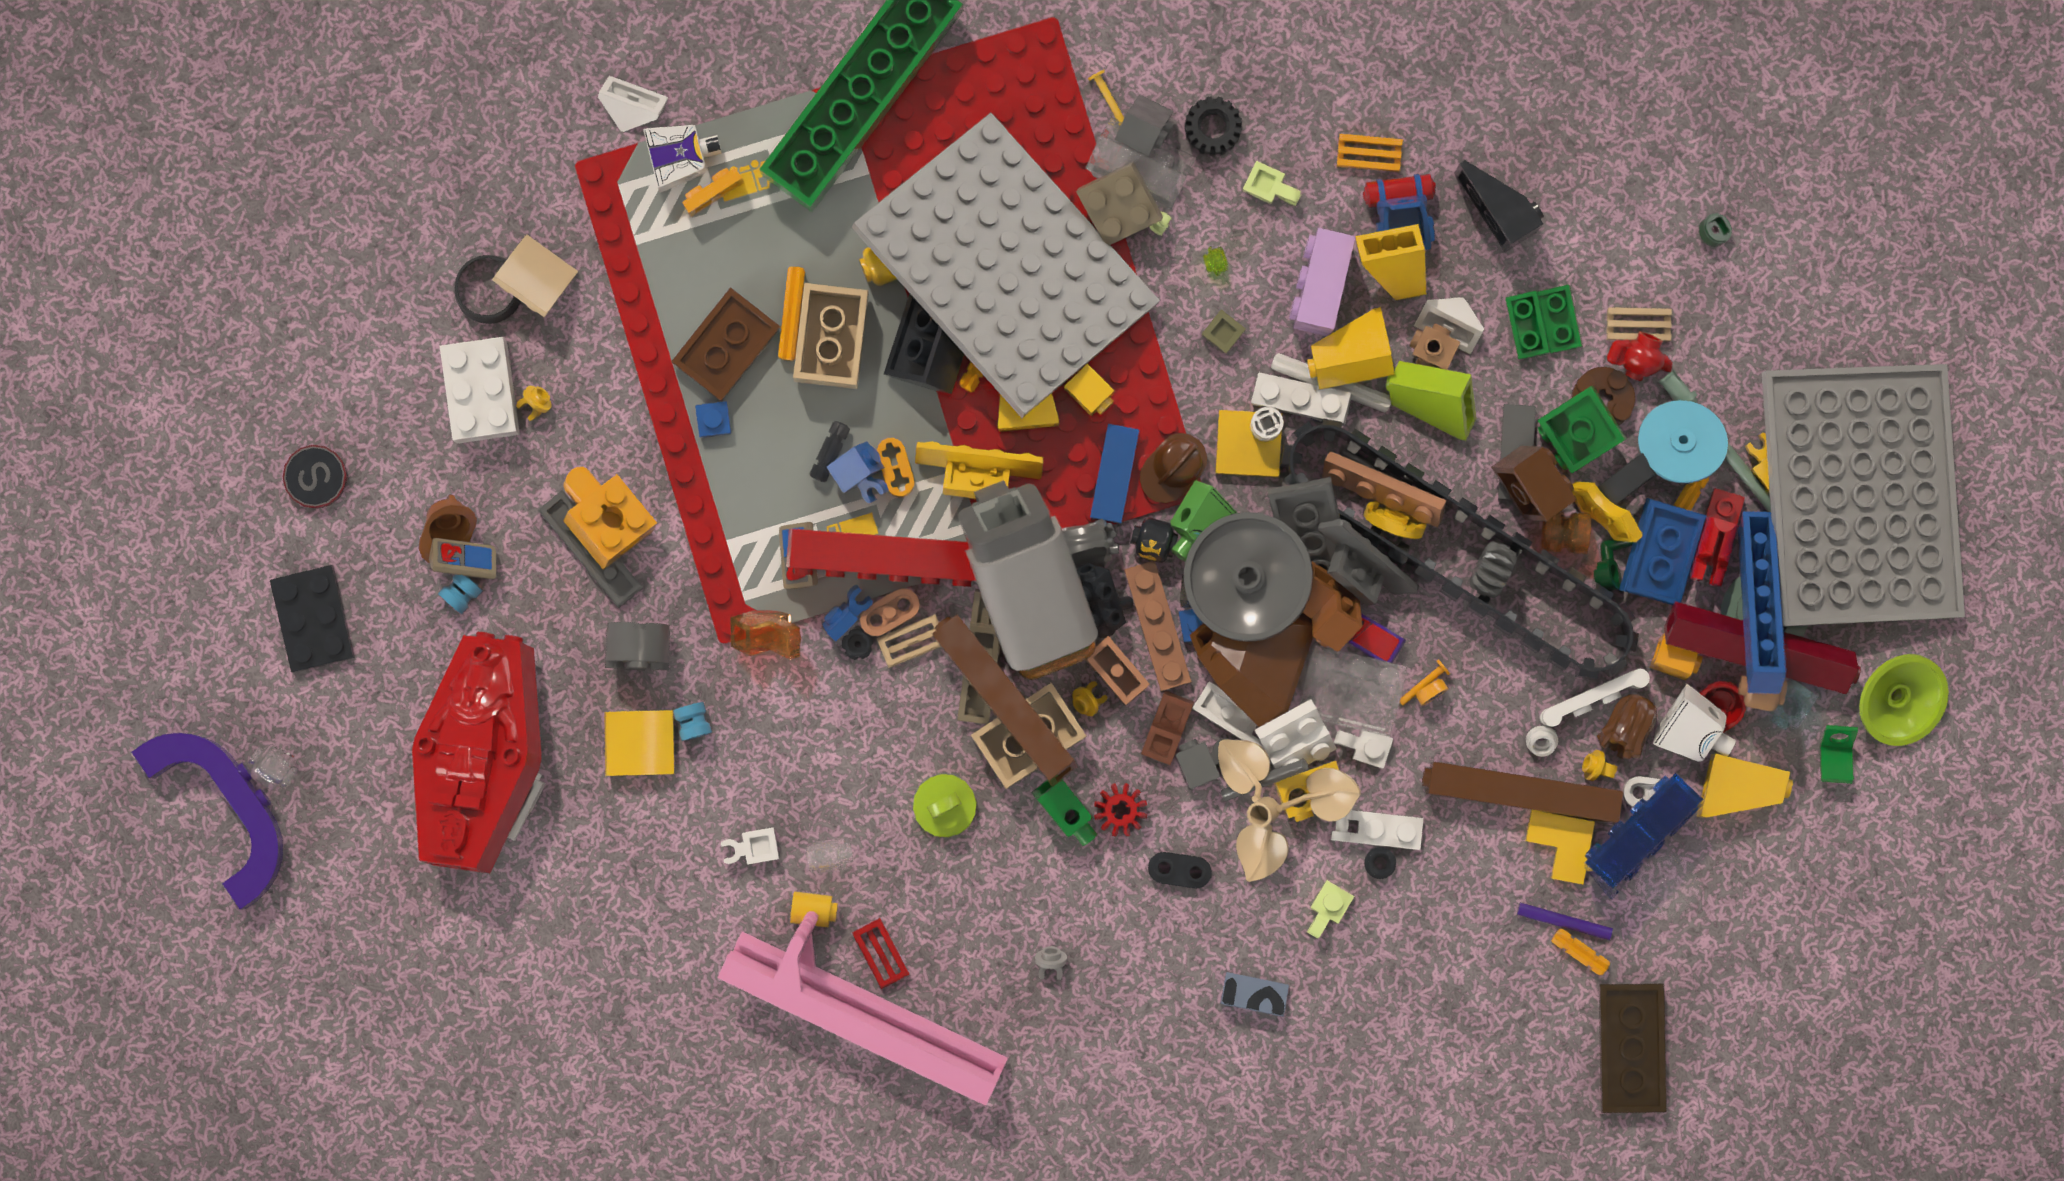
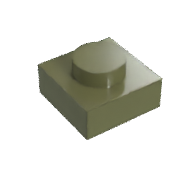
(1223, 332)

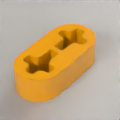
(903, 466)

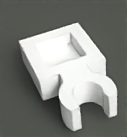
(756, 846)

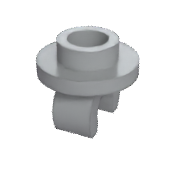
(1050, 958)

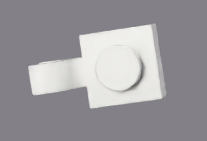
(1368, 747)

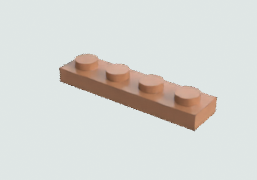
(1384, 489)
(1157, 625)

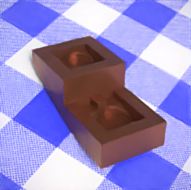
(1167, 727)

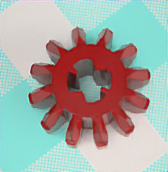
(1126, 819)

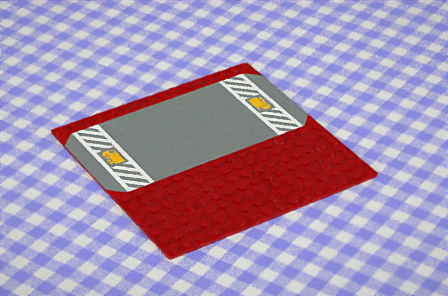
(751, 482)

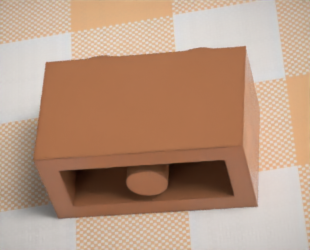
(1117, 671)

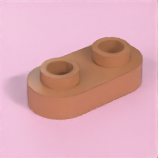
(890, 613)

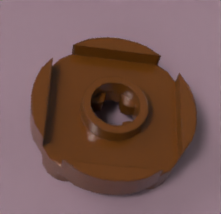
(1615, 384)

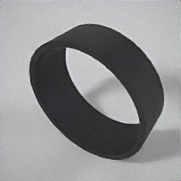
(487, 319)

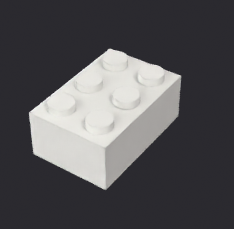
(479, 390)

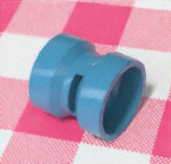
(455, 597)
(695, 728)

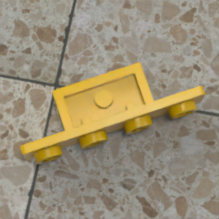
(976, 468)

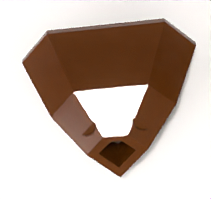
(1257, 673)

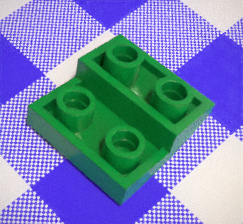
(1544, 322)

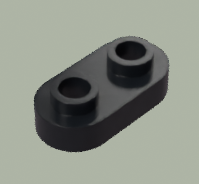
(1179, 870)

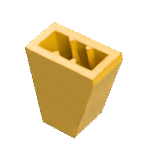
(1395, 260)
(1353, 353)
(1741, 785)

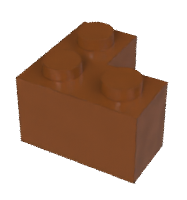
(1332, 610)

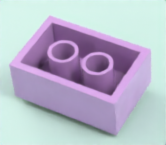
(1322, 281)

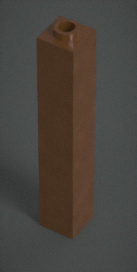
(1004, 699)
(1523, 792)

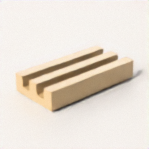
(1611, 323)
(887, 651)

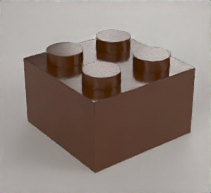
(1534, 482)

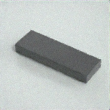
(1517, 431)

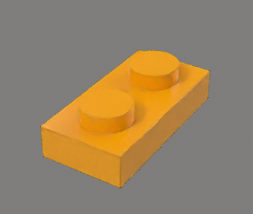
(722, 183)

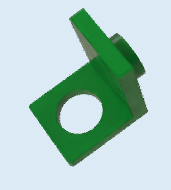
(1837, 754)

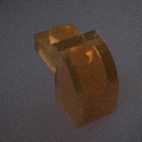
(765, 631)

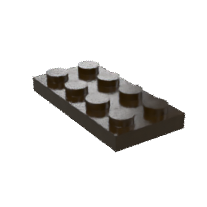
(1632, 1048)

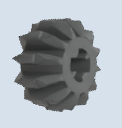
(1493, 569)

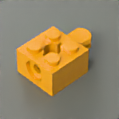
(605, 516)

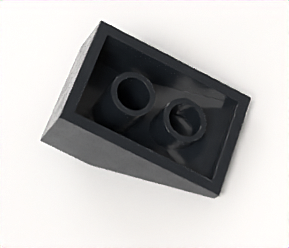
(1501, 207)

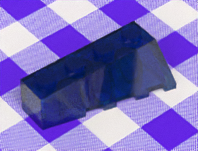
(1642, 833)

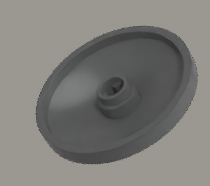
(1248, 576)

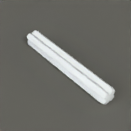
(1360, 393)

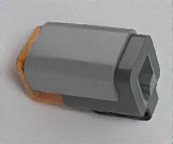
(1028, 580)

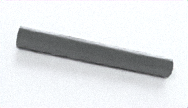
(1274, 776)

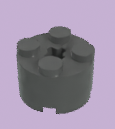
(637, 646)

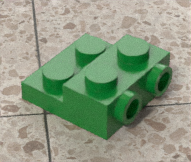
(1580, 430)

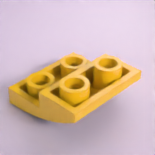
(639, 743)

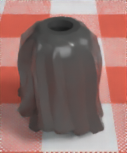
(1091, 543)

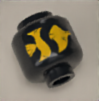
(1154, 540)

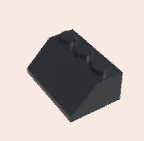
(923, 351)

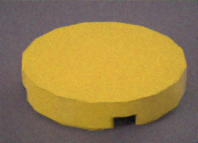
(1394, 521)

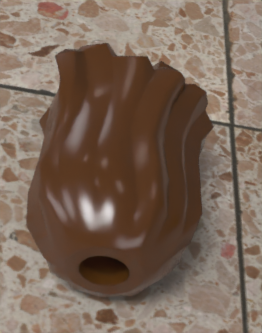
(1629, 726)

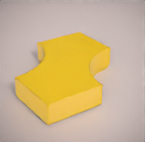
(1613, 518)

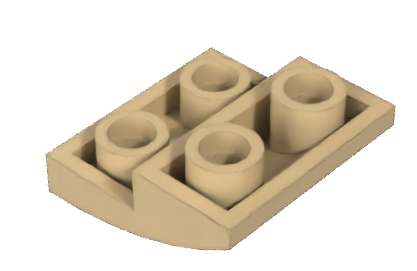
(534, 275)

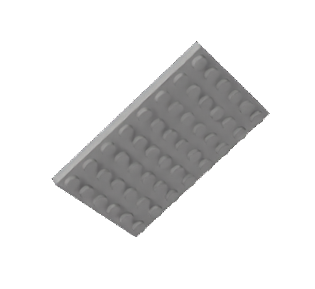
(1005, 264)
(1863, 494)

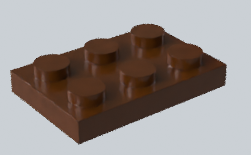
(726, 344)

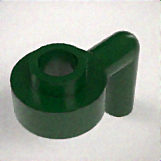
(1607, 571)

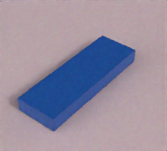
(1114, 473)

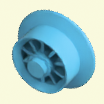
(1683, 441)

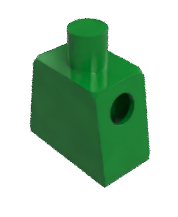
(1057, 802)

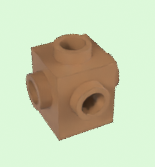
(1440, 336)

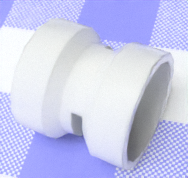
(1264, 428)

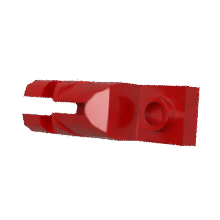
(1717, 536)

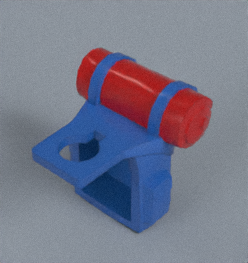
(1403, 204)

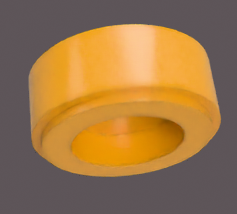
(1431, 691)

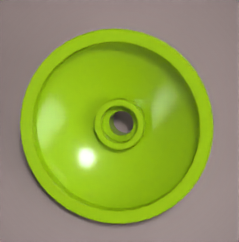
(1913, 708)

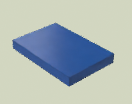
(1665, 552)

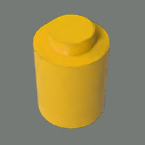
(818, 903)

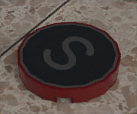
(315, 476)

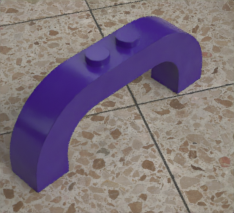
(250, 805)

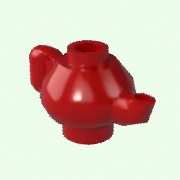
(1639, 356)

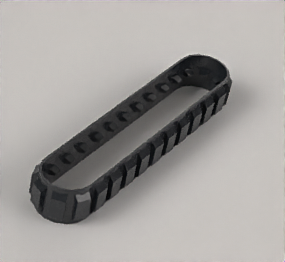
(1491, 527)

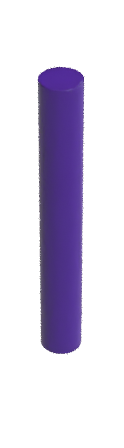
(1564, 921)

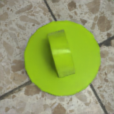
(944, 805)

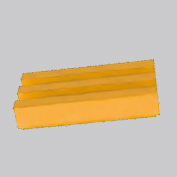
(1397, 143)

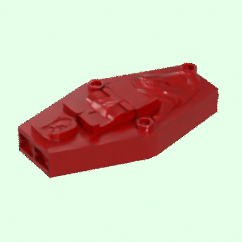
(476, 753)

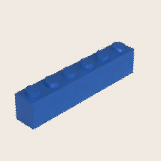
(1761, 603)

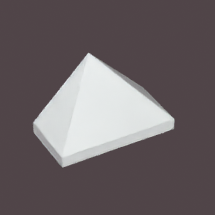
(630, 104)
(1455, 316)

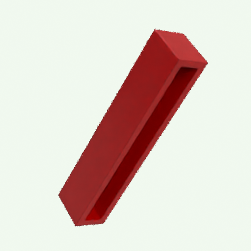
(879, 555)

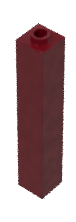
(1724, 639)

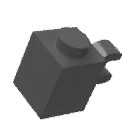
(1198, 763)

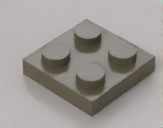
(1119, 204)

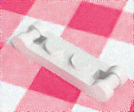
(1607, 692)

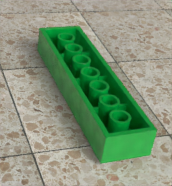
(857, 96)

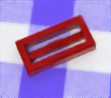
(868, 929)

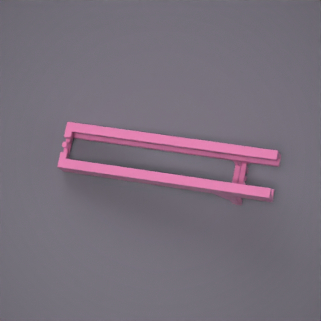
(859, 1016)

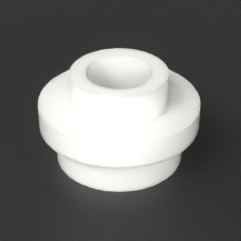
(1543, 747)

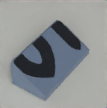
(1254, 994)

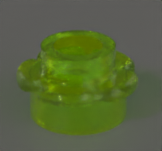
(1216, 260)

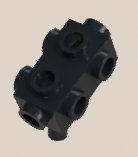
(1103, 599)

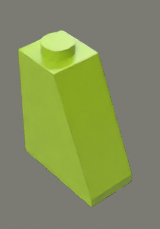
(1434, 396)

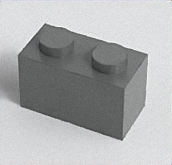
(1145, 126)

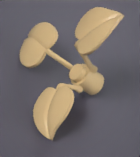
(1257, 847)

